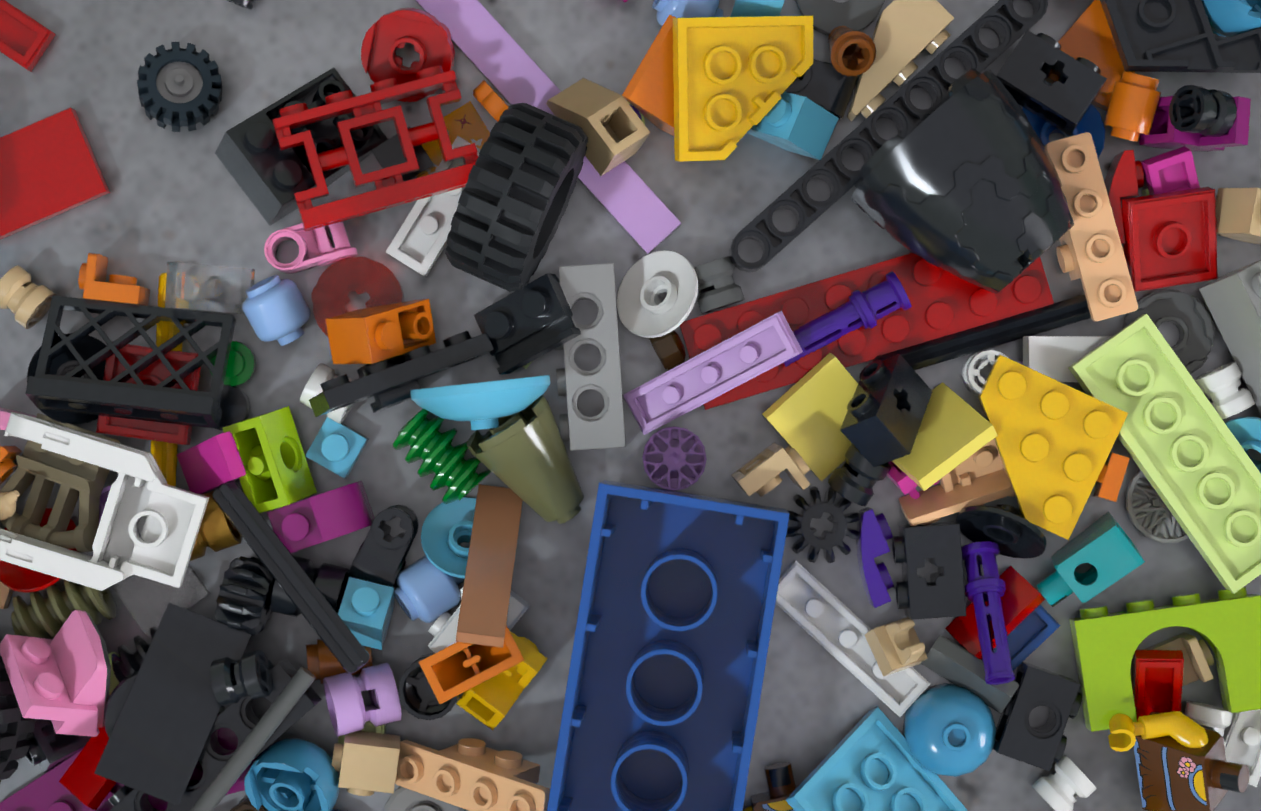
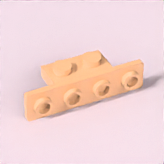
(1093, 244)
(971, 483)
(472, 776)

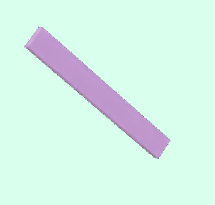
(524, 82)

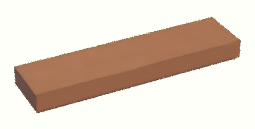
(489, 567)

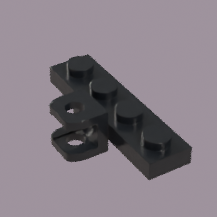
(395, 377)

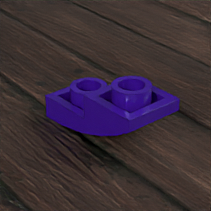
(871, 544)

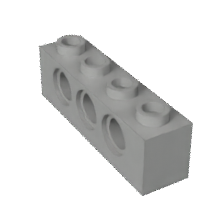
(606, 429)

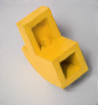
(495, 697)

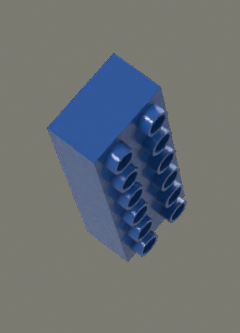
(668, 652)

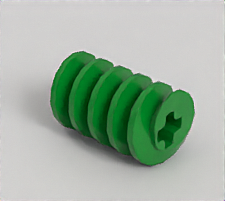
(439, 456)

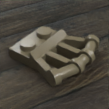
(76, 480)

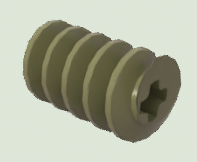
(46, 616)

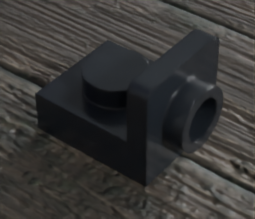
(51, 748)

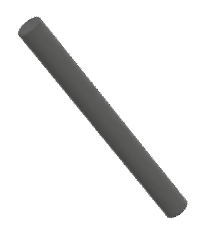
(255, 741)

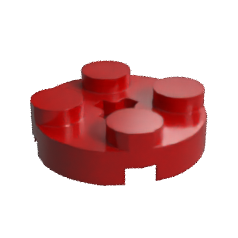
(394, 31)

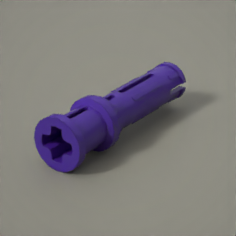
(861, 310)
(979, 591)

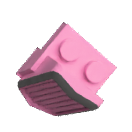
(61, 676)

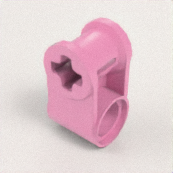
(314, 247)

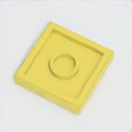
(813, 414)
(945, 438)

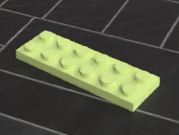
(1181, 447)

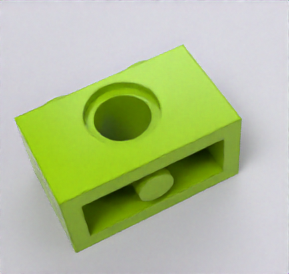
(272, 460)

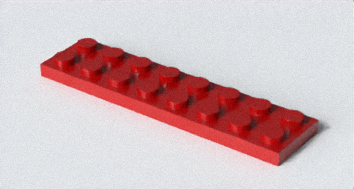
(939, 308)

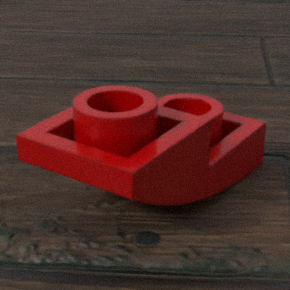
(1121, 183)

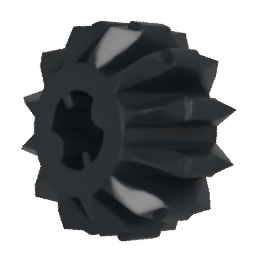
(828, 538)
(245, 595)

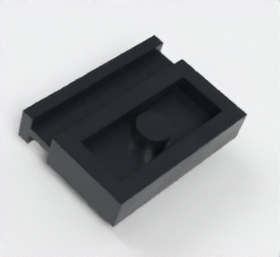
(528, 323)

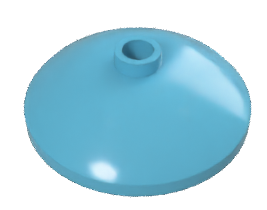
(481, 401)

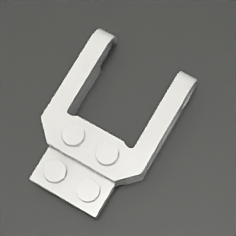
(144, 524)

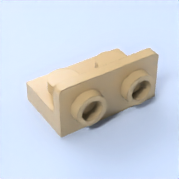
(763, 471)

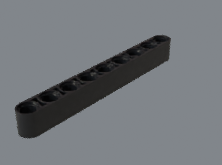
(864, 138)

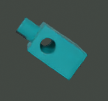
(1102, 546)

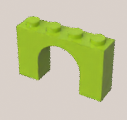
(1108, 641)

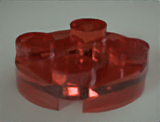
(349, 275)

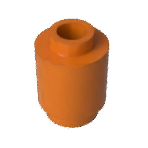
(1132, 106)

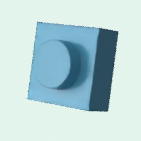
(337, 447)

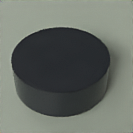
(234, 406)

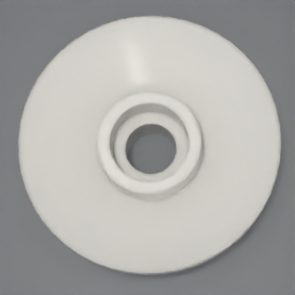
(645, 287)

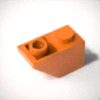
(380, 332)

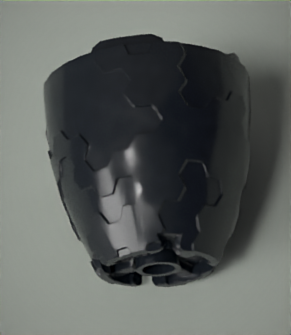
(969, 186)

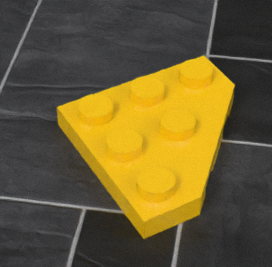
(731, 77)
(1048, 441)

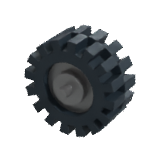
(179, 87)

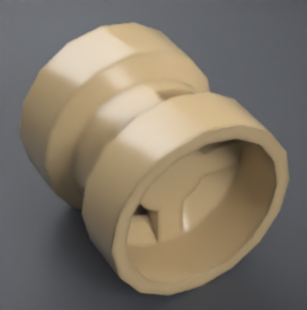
(24, 298)

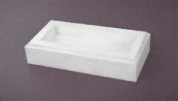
(1056, 353)

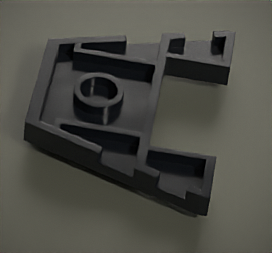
(1177, 38)

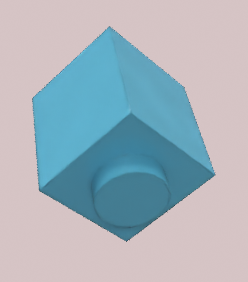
(367, 611)

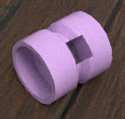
(346, 701)

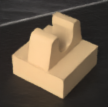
(896, 646)

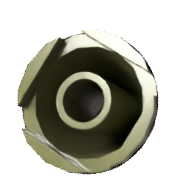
(532, 461)

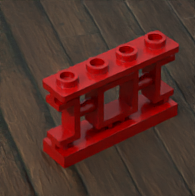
(388, 182)

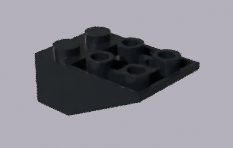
(274, 175)

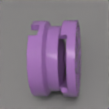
(674, 458)

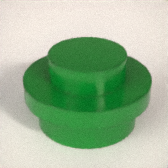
(240, 364)

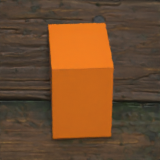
(468, 665)

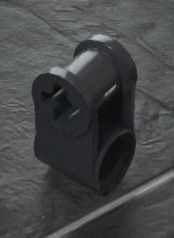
(825, 87)
(382, 555)

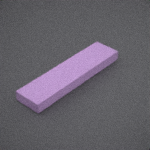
(713, 373)

